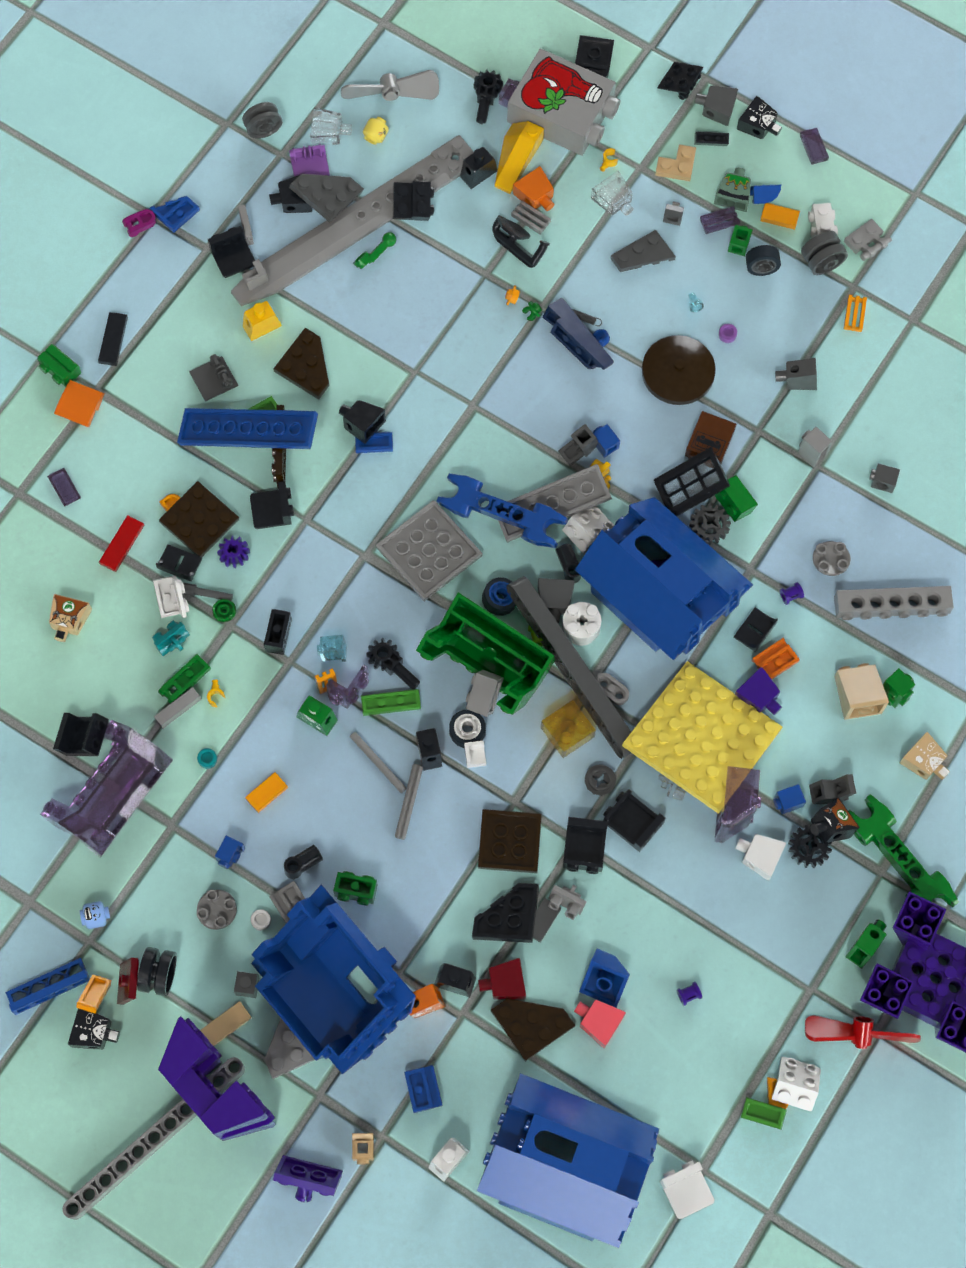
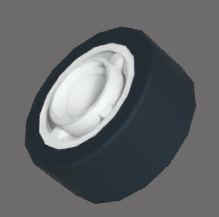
(467, 718)

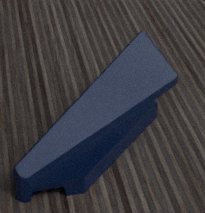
(576, 336)

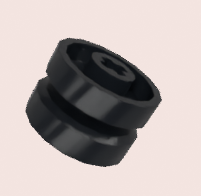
(156, 971)

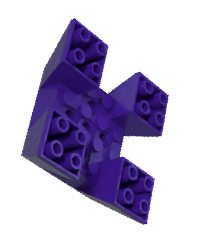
(902, 989)
(185, 1066)

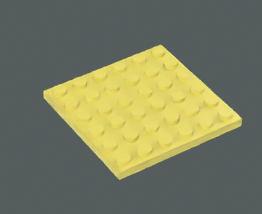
(698, 733)

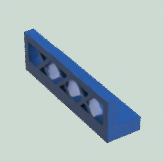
(49, 991)

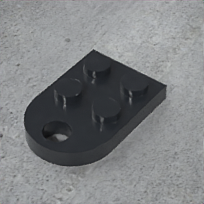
(595, 54)

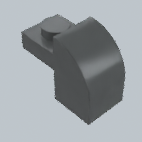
(582, 445)
(828, 790)

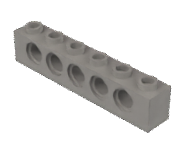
(940, 595)

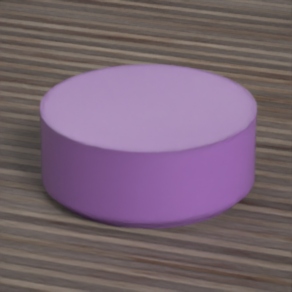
(727, 333)

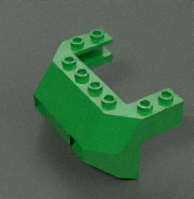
(488, 644)

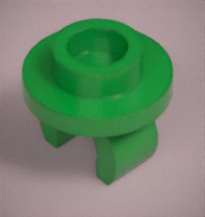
(535, 310)

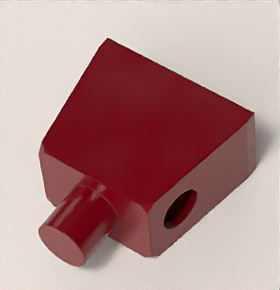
(505, 981)

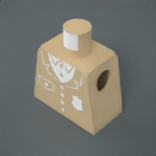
(926, 758)

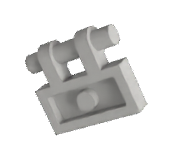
(865, 235)

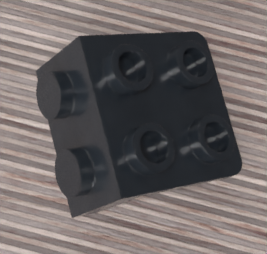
(231, 252)
(272, 507)

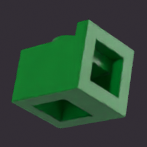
(740, 240)

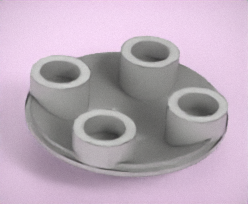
(831, 558)
(216, 909)

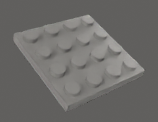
(429, 550)

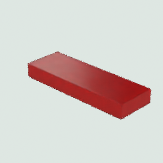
(121, 543)

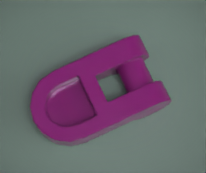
(145, 218)

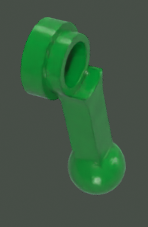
(388, 240)

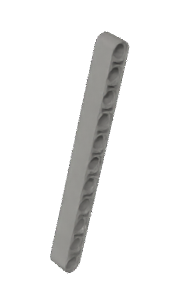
(149, 1148)

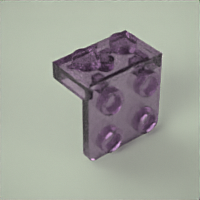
(348, 696)

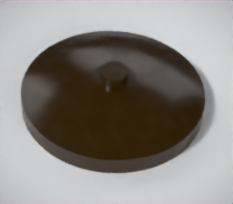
(678, 370)

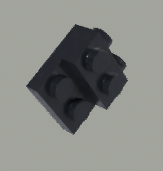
(412, 201)

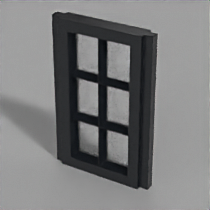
(692, 482)

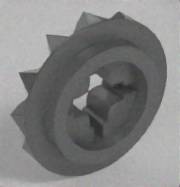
(595, 772)

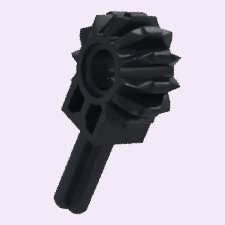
(486, 93)
(391, 663)

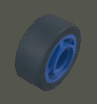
(493, 602)

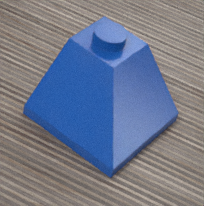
(605, 978)

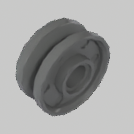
(262, 120)

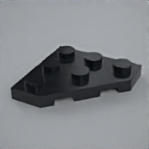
(509, 917)

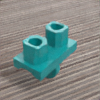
(172, 639)

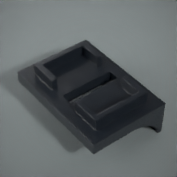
(171, 558)
(759, 621)

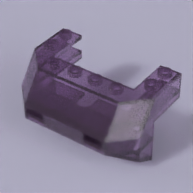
(112, 791)

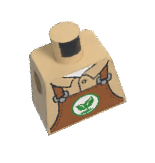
(68, 616)

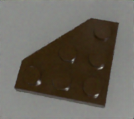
(305, 364)
(531, 1025)

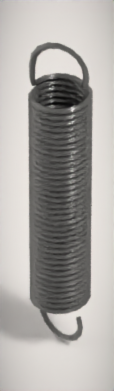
(587, 318)

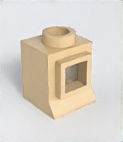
(362, 1148)

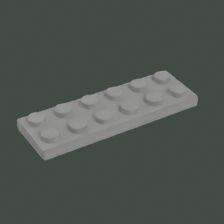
(564, 496)

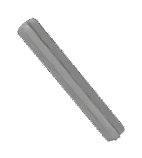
(408, 802)

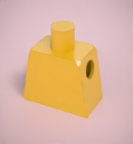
(260, 320)

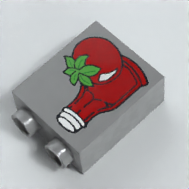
(564, 101)

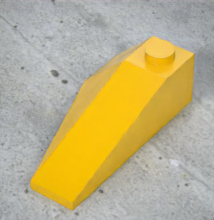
(517, 151)

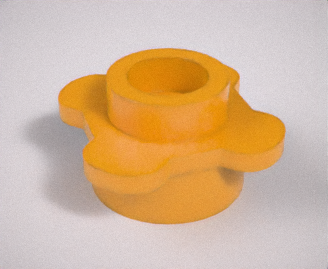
(512, 295)

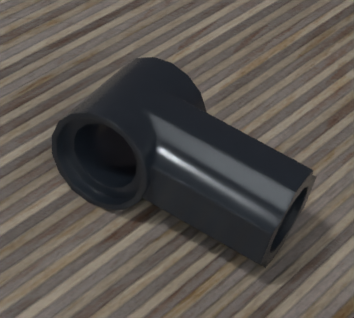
(568, 561)
(303, 860)

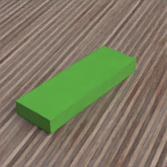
(391, 702)

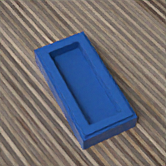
(377, 443)

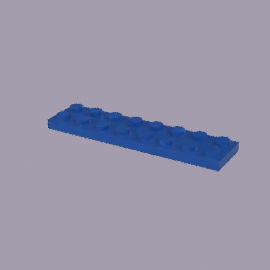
(247, 428)

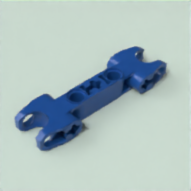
(533, 522)

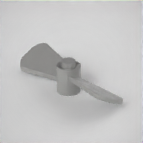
(419, 85)

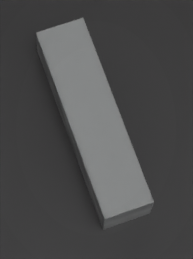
(177, 708)

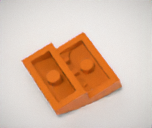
(79, 403)

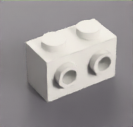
(822, 219)

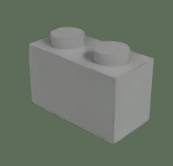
(814, 446)
(484, 692)

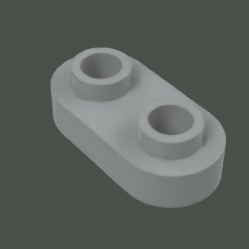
(613, 687)

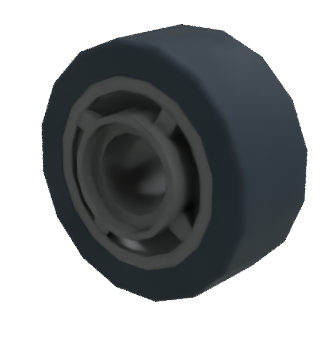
(763, 260)

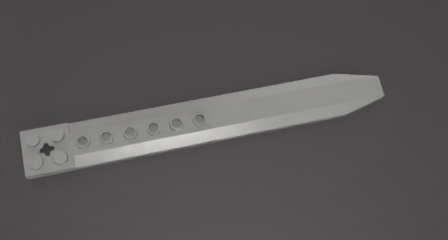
(351, 224)

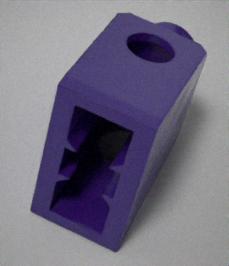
(760, 692)

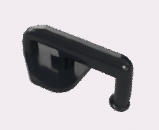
(517, 232)

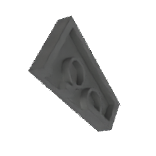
(645, 251)

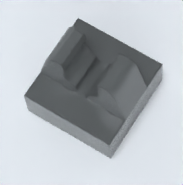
(673, 214)

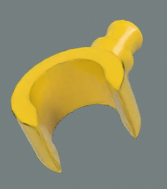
(606, 162)
(215, 690)

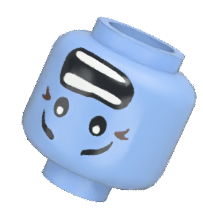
(94, 915)

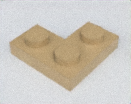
(679, 168)

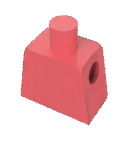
(599, 1020)

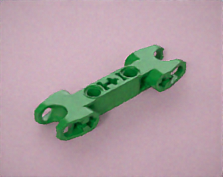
(877, 829)

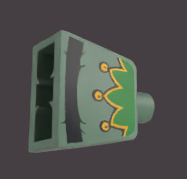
(734, 191)

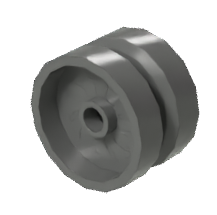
(824, 253)

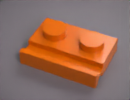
(776, 658)

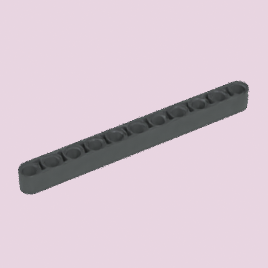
(570, 664)

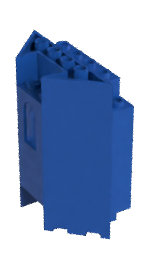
(666, 603)
(309, 987)
(590, 1194)

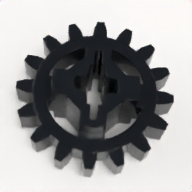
(818, 848)

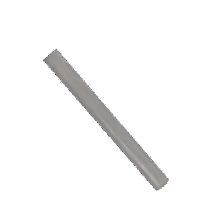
(378, 762)

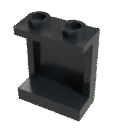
(81, 735)
(633, 820)
(585, 845)

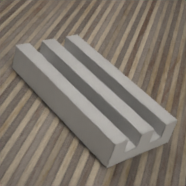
(538, 217)
(245, 224)

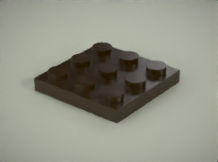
(199, 519)
(509, 841)

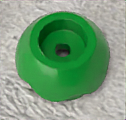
(221, 605)

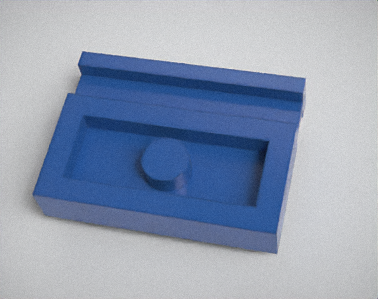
(423, 1089)

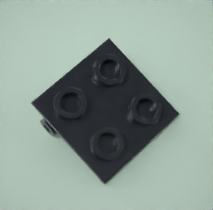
(681, 79)

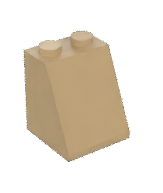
(860, 691)

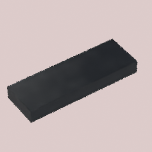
(112, 339)

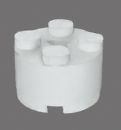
(584, 613)

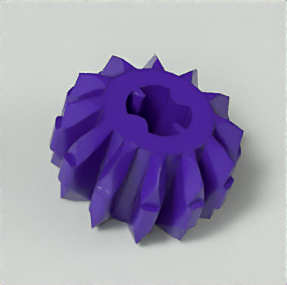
(236, 546)

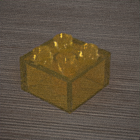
(568, 728)

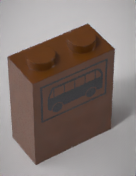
(711, 432)

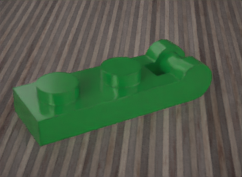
(185, 678)

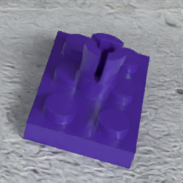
(307, 1177)

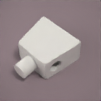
(761, 854)
(448, 1159)

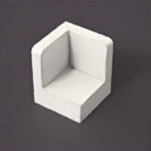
(475, 754)

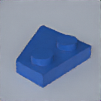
(176, 212)

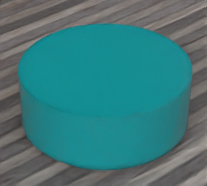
(207, 758)

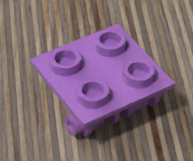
(309, 160)

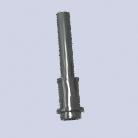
(193, 590)

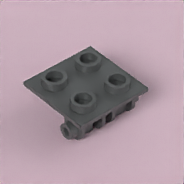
(213, 378)

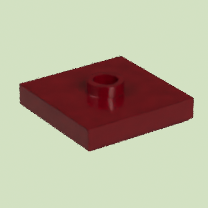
(127, 981)

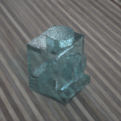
(332, 648)

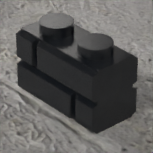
(277, 631)

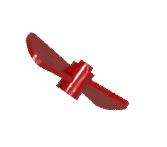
(859, 1032)

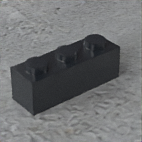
(711, 139)

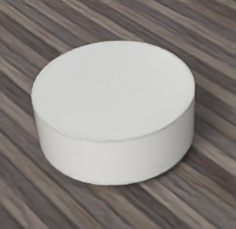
(260, 920)

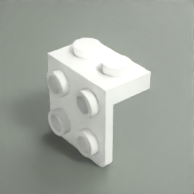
(586, 526)
(169, 596)
(797, 1083)
(687, 1190)

